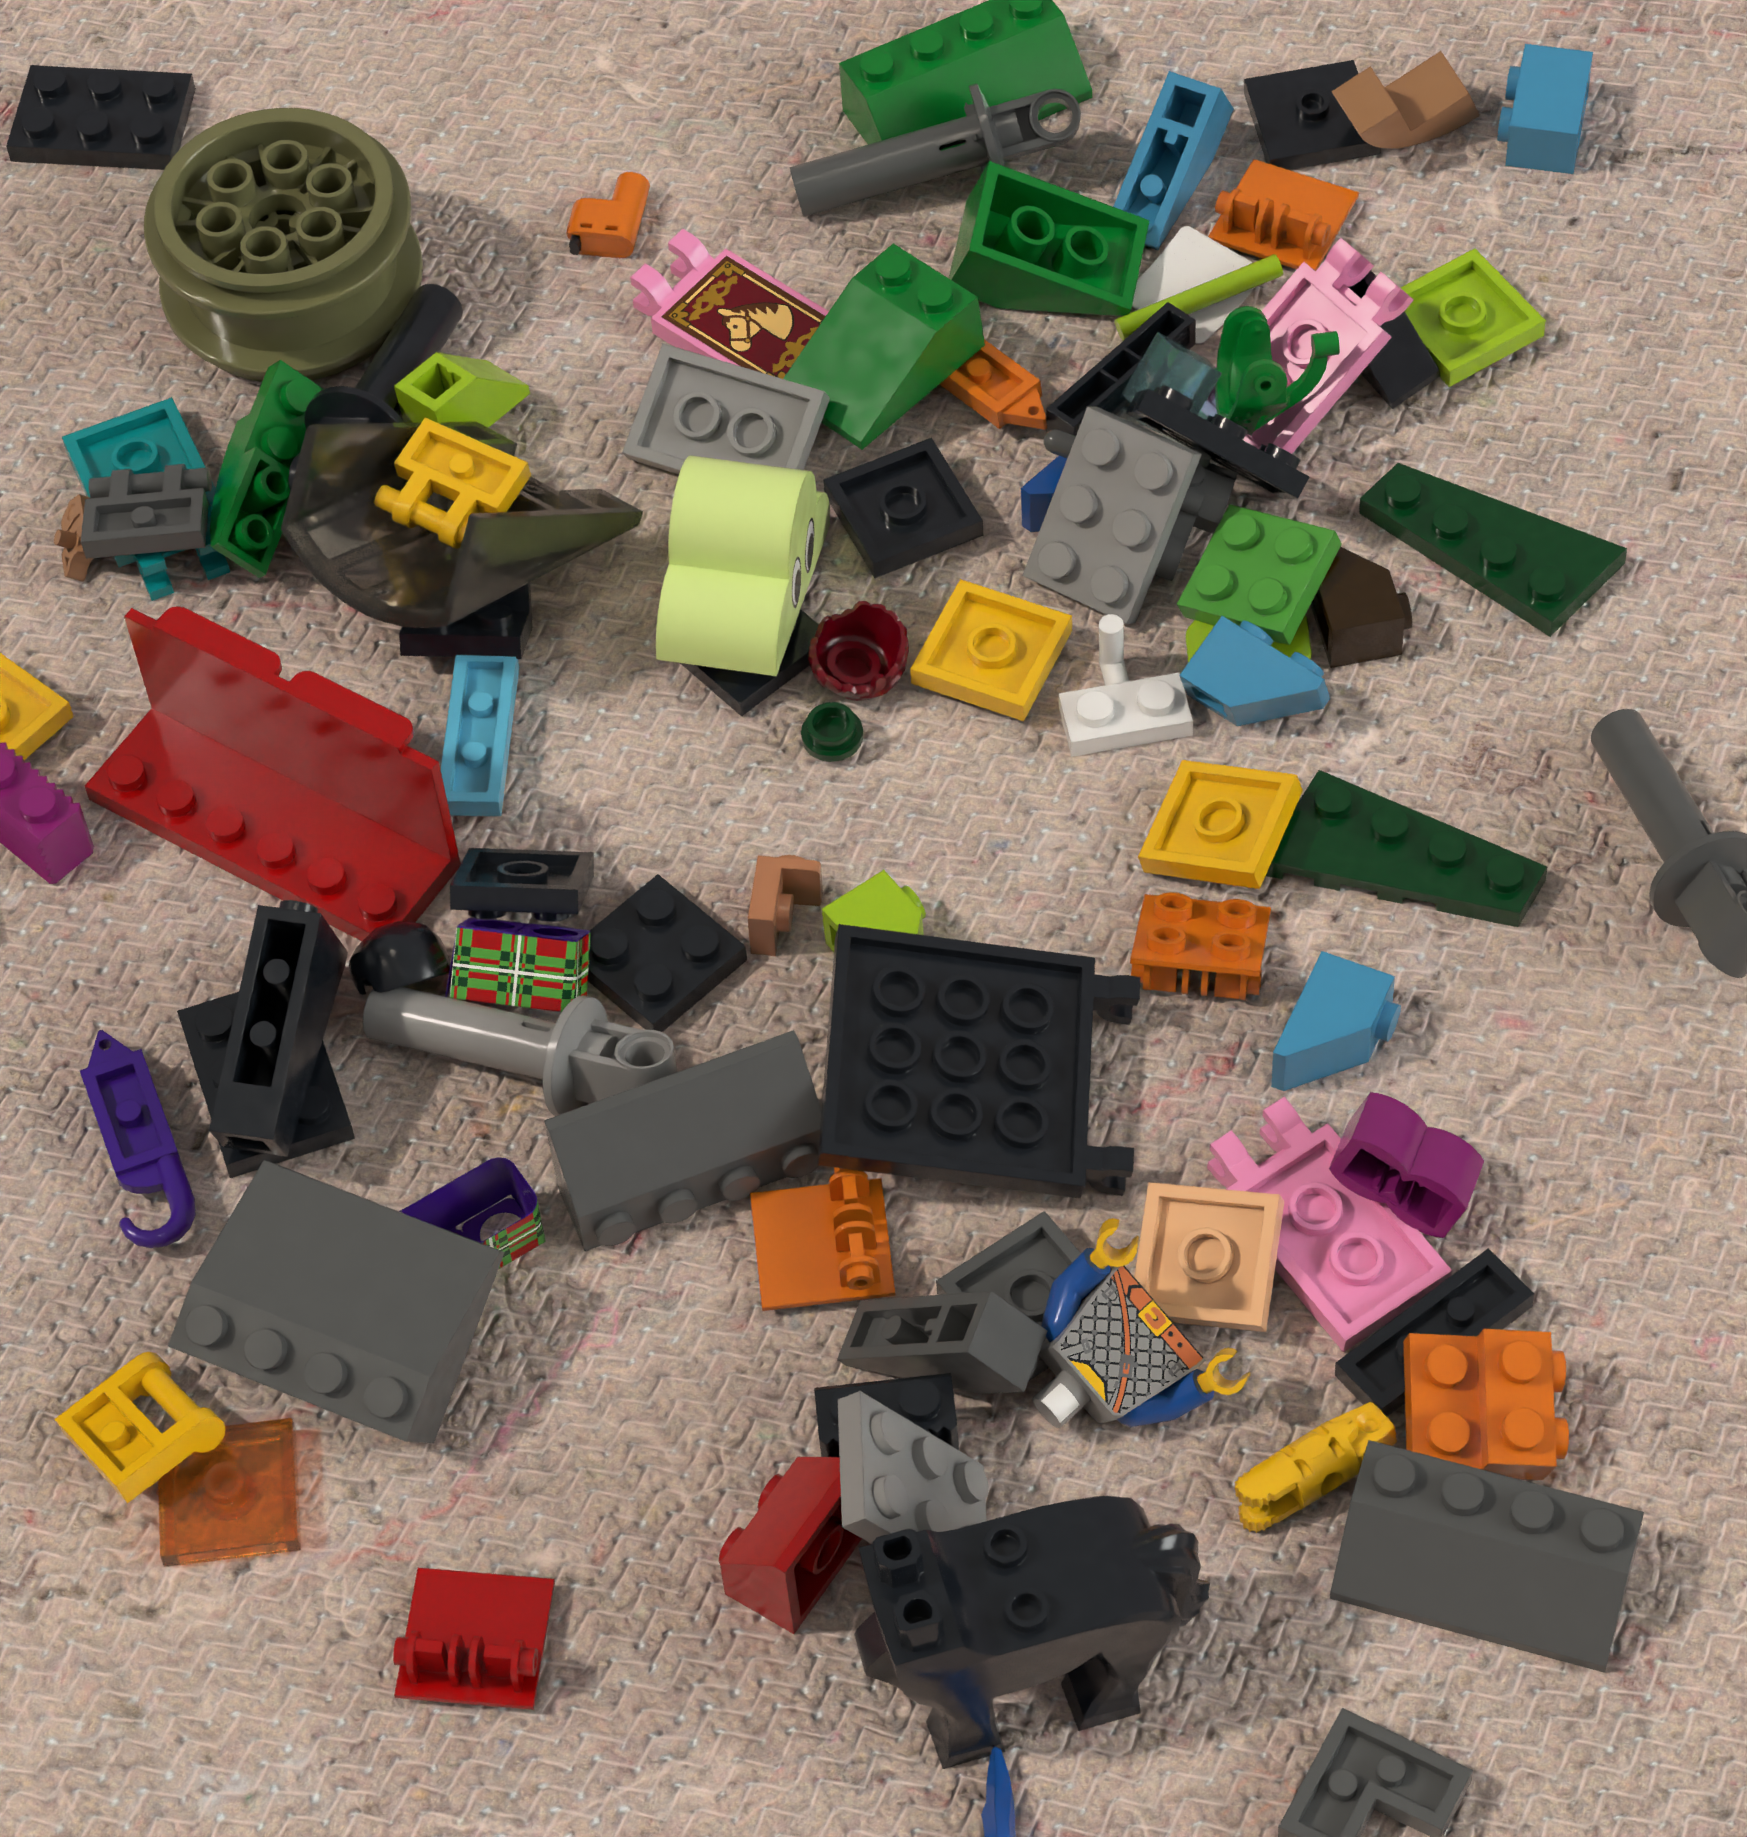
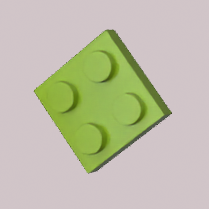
(1470, 316)

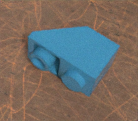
(1249, 679)

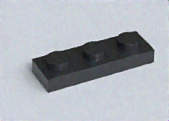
(1472, 1299)

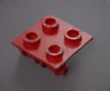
(474, 1638)

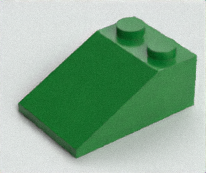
(1046, 247)
(888, 344)

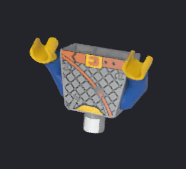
(1118, 1347)

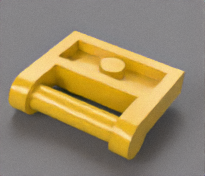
(124, 1441)

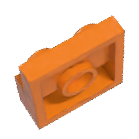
(1486, 1400)

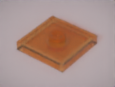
(233, 1497)

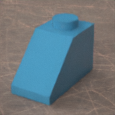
(1334, 1022)

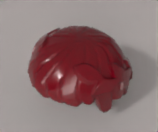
(859, 652)

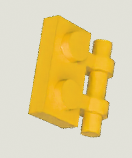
(454, 467)

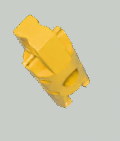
(1310, 1466)

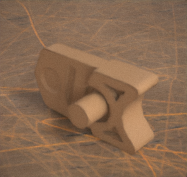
(73, 556)

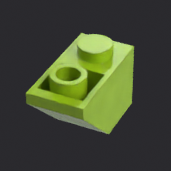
(458, 391)

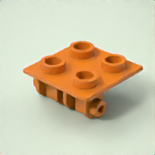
(1282, 215)
(1200, 937)
(823, 1242)

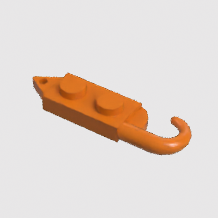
(998, 389)

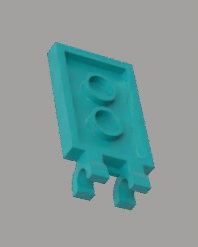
(146, 444)

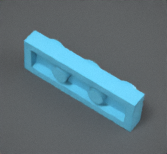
(479, 734)

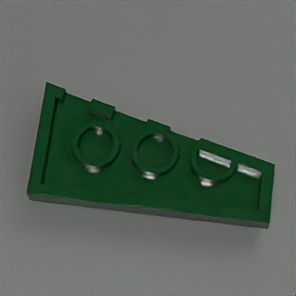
(1499, 549)
(1378, 845)

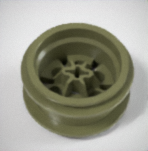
(315, 236)

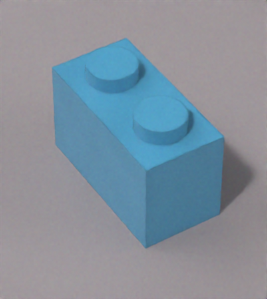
(1547, 108)

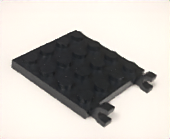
(967, 1063)

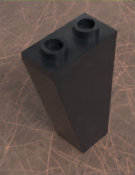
(277, 1027)

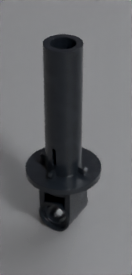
(413, 339)

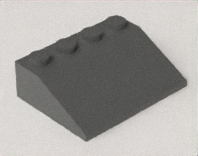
(339, 1303)

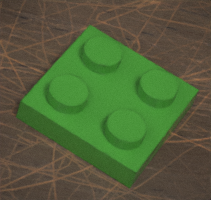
(1260, 572)

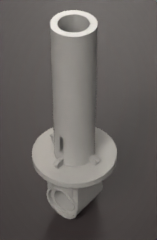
(576, 1057)

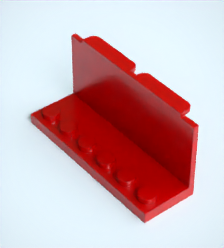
(279, 777)

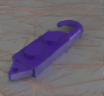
(138, 1137)

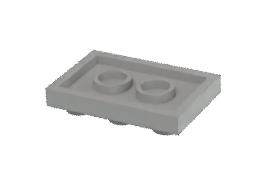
(722, 413)
(1111, 514)
(902, 1475)

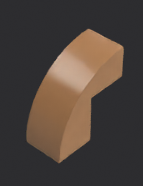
(1410, 109)

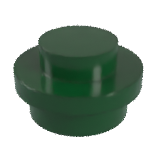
(832, 732)

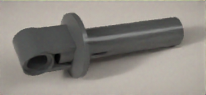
(916, 157)
(1702, 870)

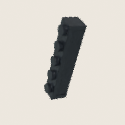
(1108, 378)

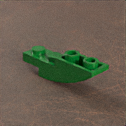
(256, 468)

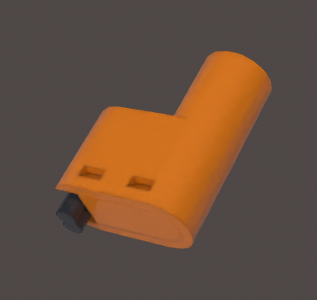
(612, 225)

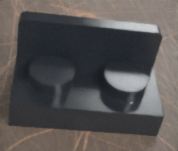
(493, 630)

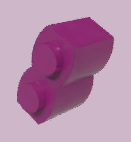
(1410, 1167)

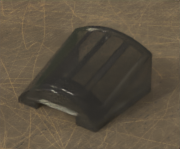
(407, 572)

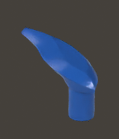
(998, 1811)

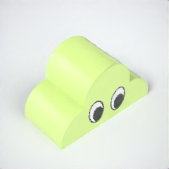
(738, 563)

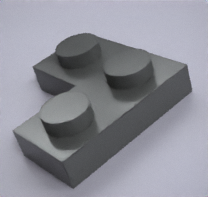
(1371, 1770)

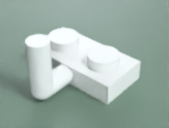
(1123, 710)

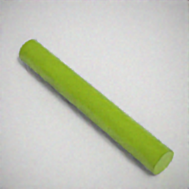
(1206, 293)

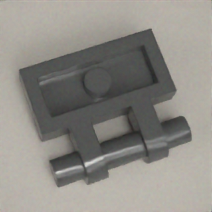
(146, 512)

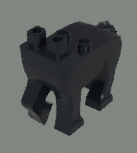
(1022, 1602)

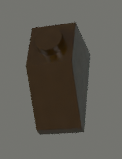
(1360, 611)

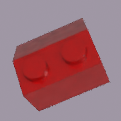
(790, 1545)

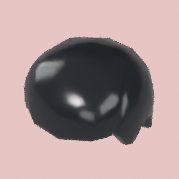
(398, 957)

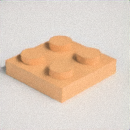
(1210, 1254)

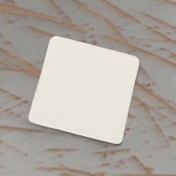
(1186, 263)

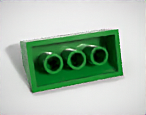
(927, 74)

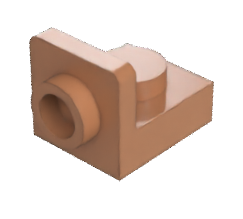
(775, 890)

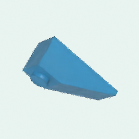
(1174, 153)

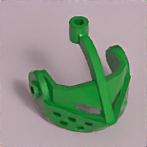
(1253, 384)

